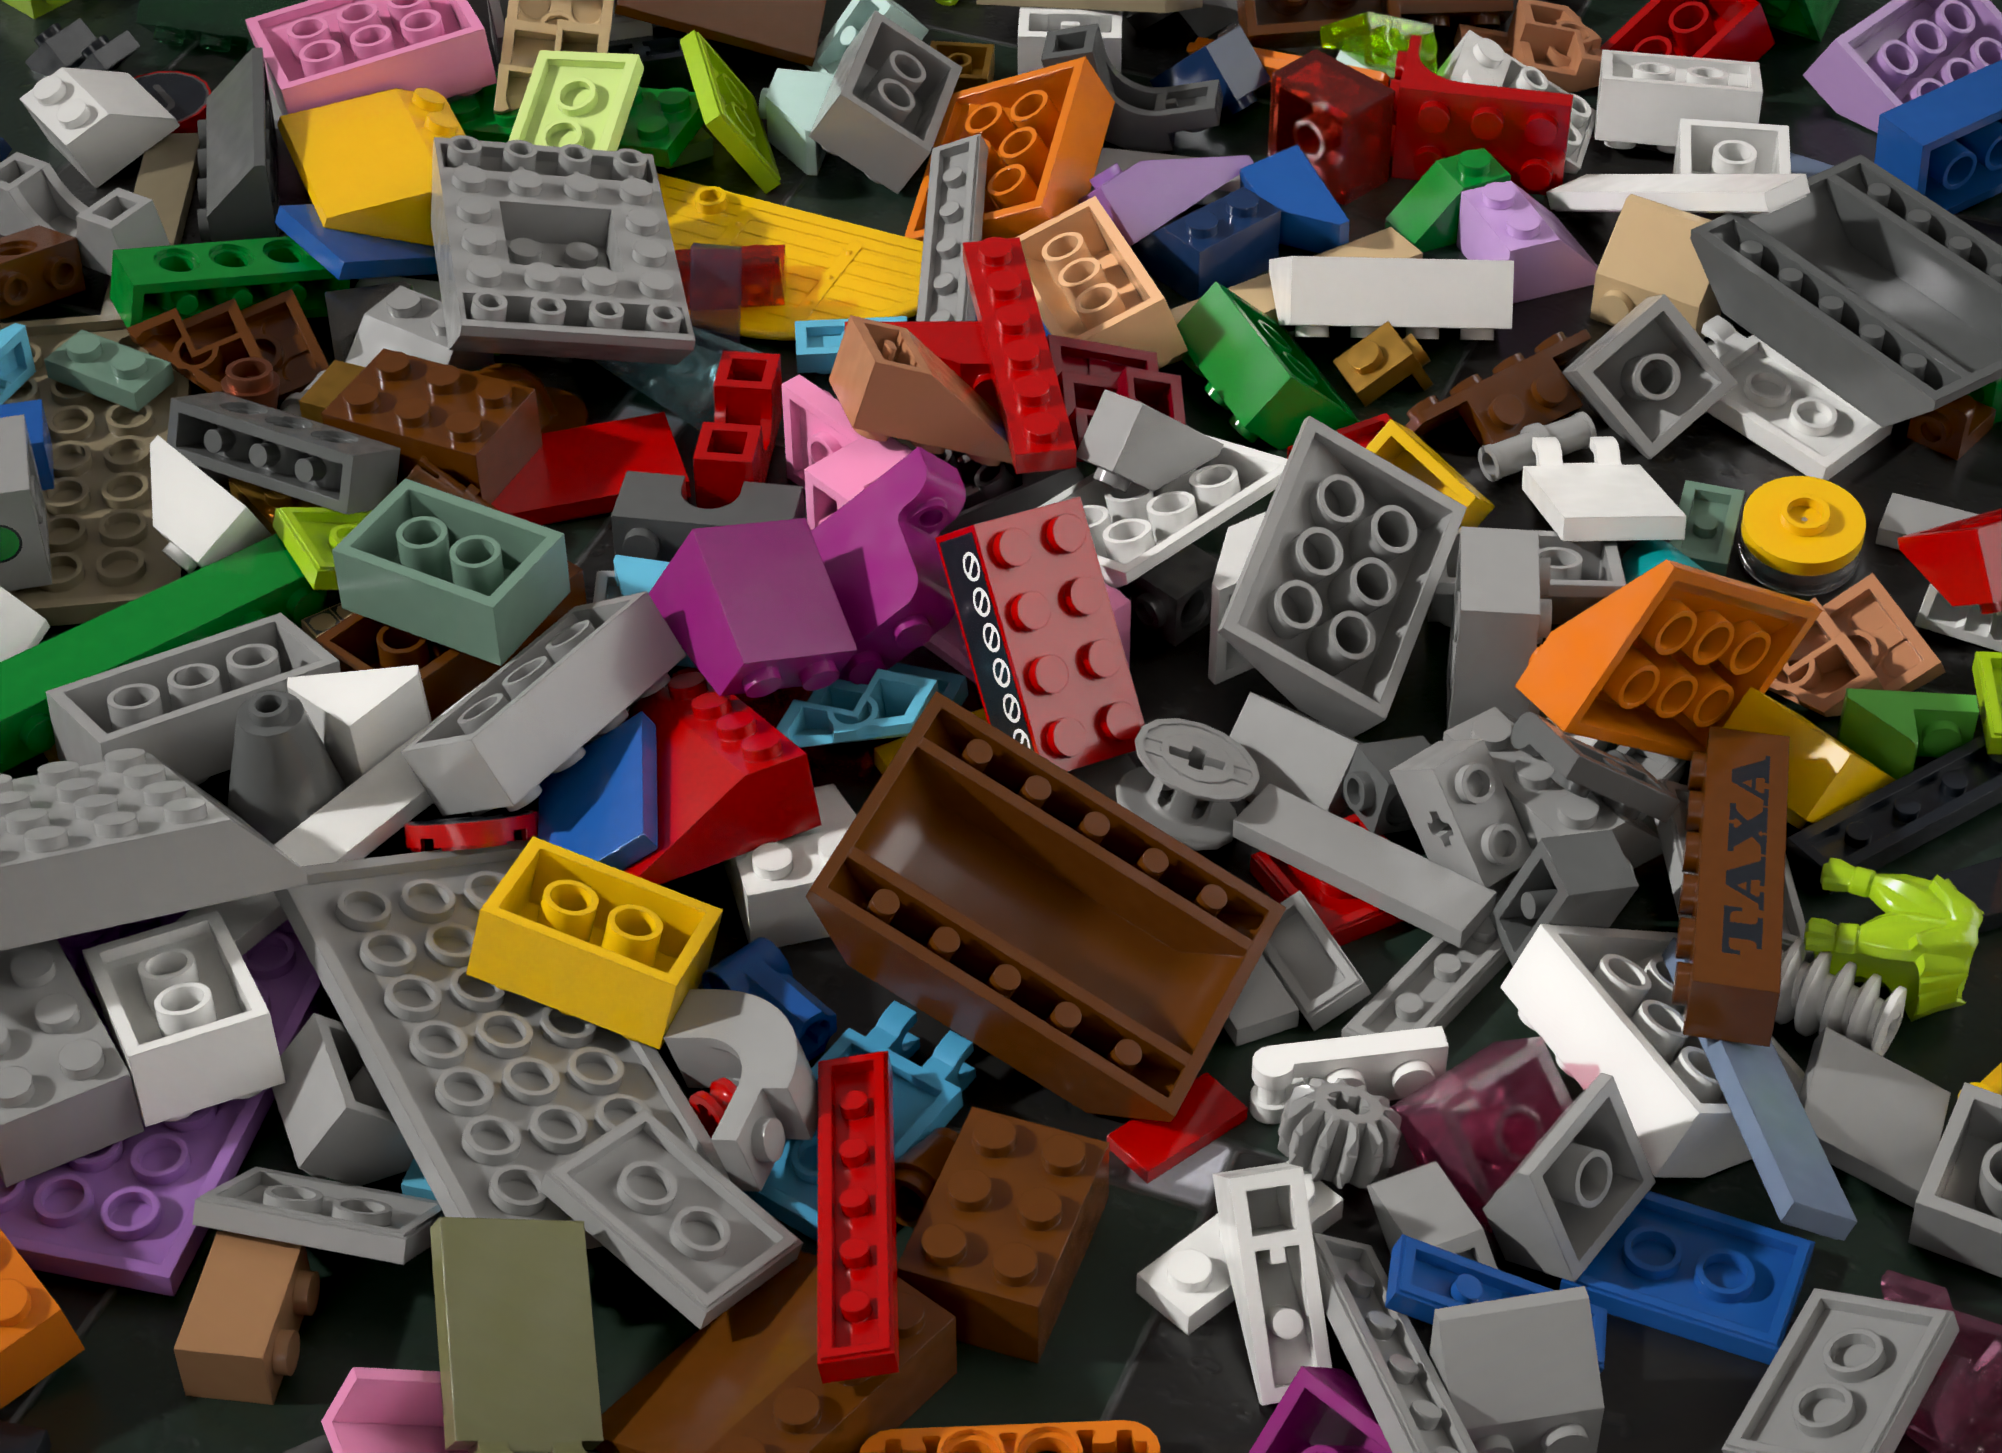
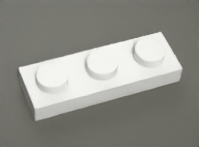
(1193, 1278)

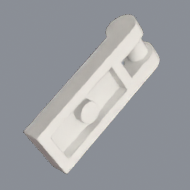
(1384, 1062)

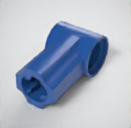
(766, 973)

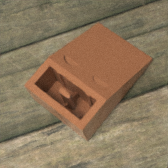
(908, 393)

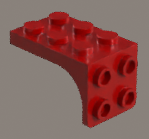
(1445, 117)

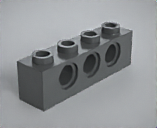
(283, 451)

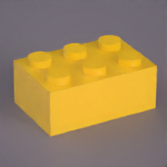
(593, 941)

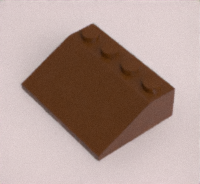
(757, 1384)

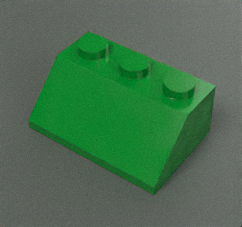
(1257, 370)

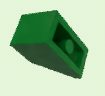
(1432, 207)

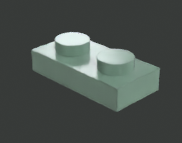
(109, 370)
(1710, 524)

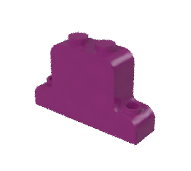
(888, 562)

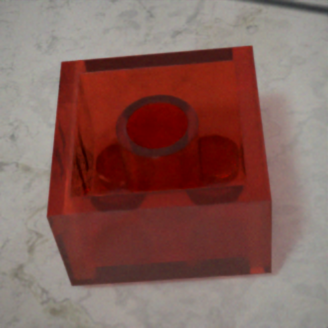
(1336, 120)

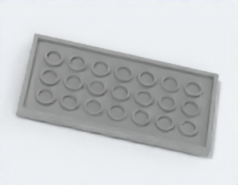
(470, 1072)

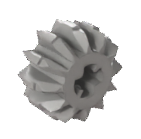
(1339, 1132)

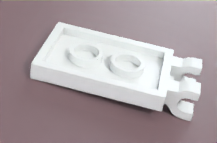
(1787, 407)
(1599, 497)

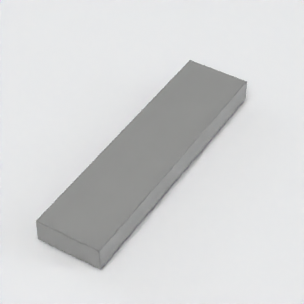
(1365, 865)

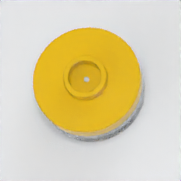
(1801, 535)

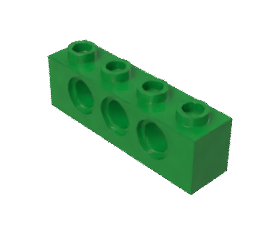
(210, 273)

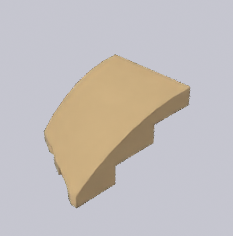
(546, 26)

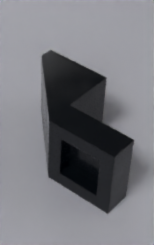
(80, 49)

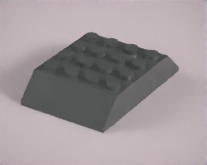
(1864, 290)

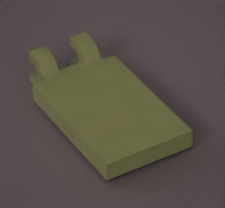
(515, 1336)

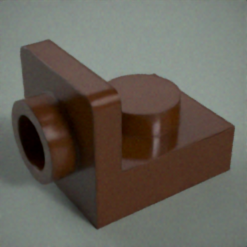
(1953, 426)

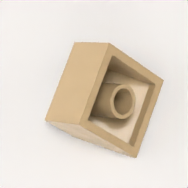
(1649, 258)

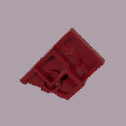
(1091, 367)

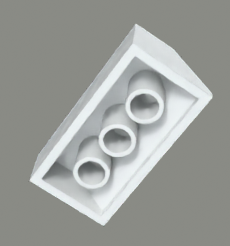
(1404, 291)

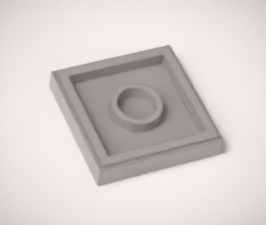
(1873, 1115)

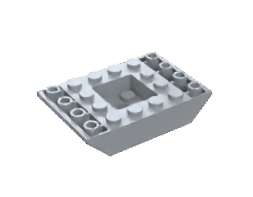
(556, 252)

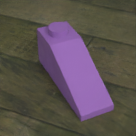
(1159, 190)

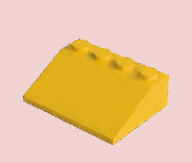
(372, 160)

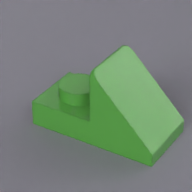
(1903, 725)

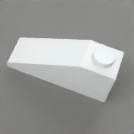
(1273, 1273)

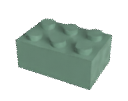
(452, 571)

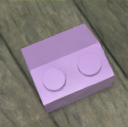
(1512, 225)

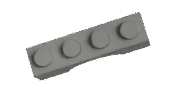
(36, 196)

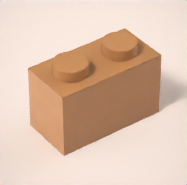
(246, 1319)

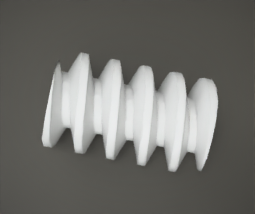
(1833, 1001)

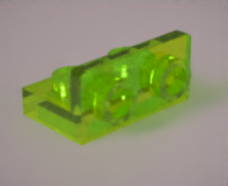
(1380, 38)

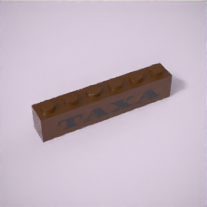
(1736, 887)

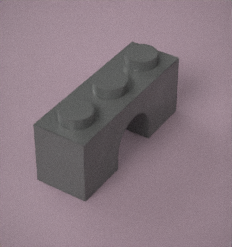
(655, 517)

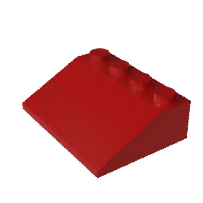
(720, 780)

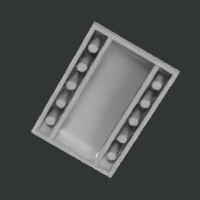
(121, 848)

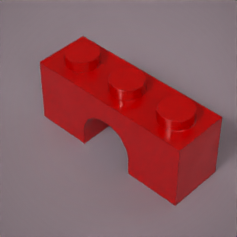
(743, 430)

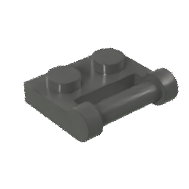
(1582, 768)

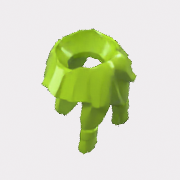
(1917, 944)

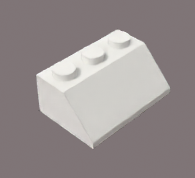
(1649, 93)

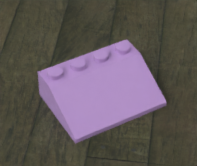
(1905, 54)

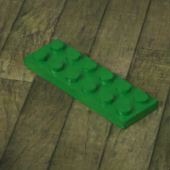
(658, 122)

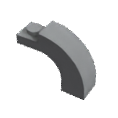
(756, 1049)

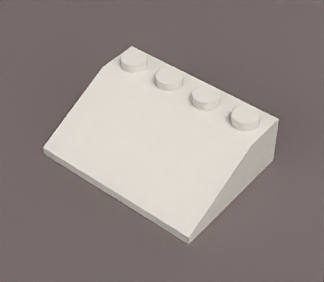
(1148, 526)
(1609, 1010)

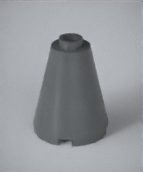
(279, 765)

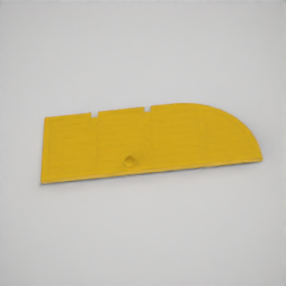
(831, 263)

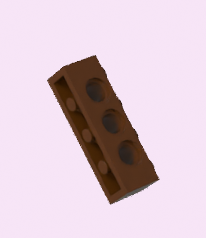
(38, 269)

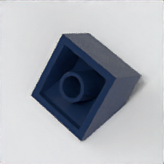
(1217, 243)

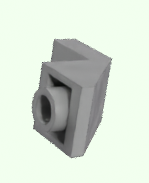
(1431, 1210)

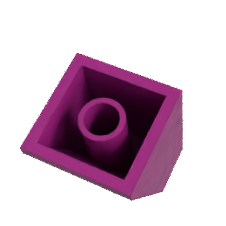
(755, 608)

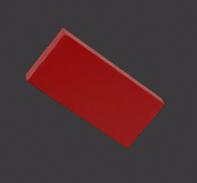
(1158, 1146)

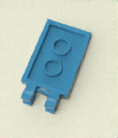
(921, 1102)

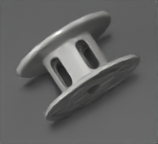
(1188, 781)

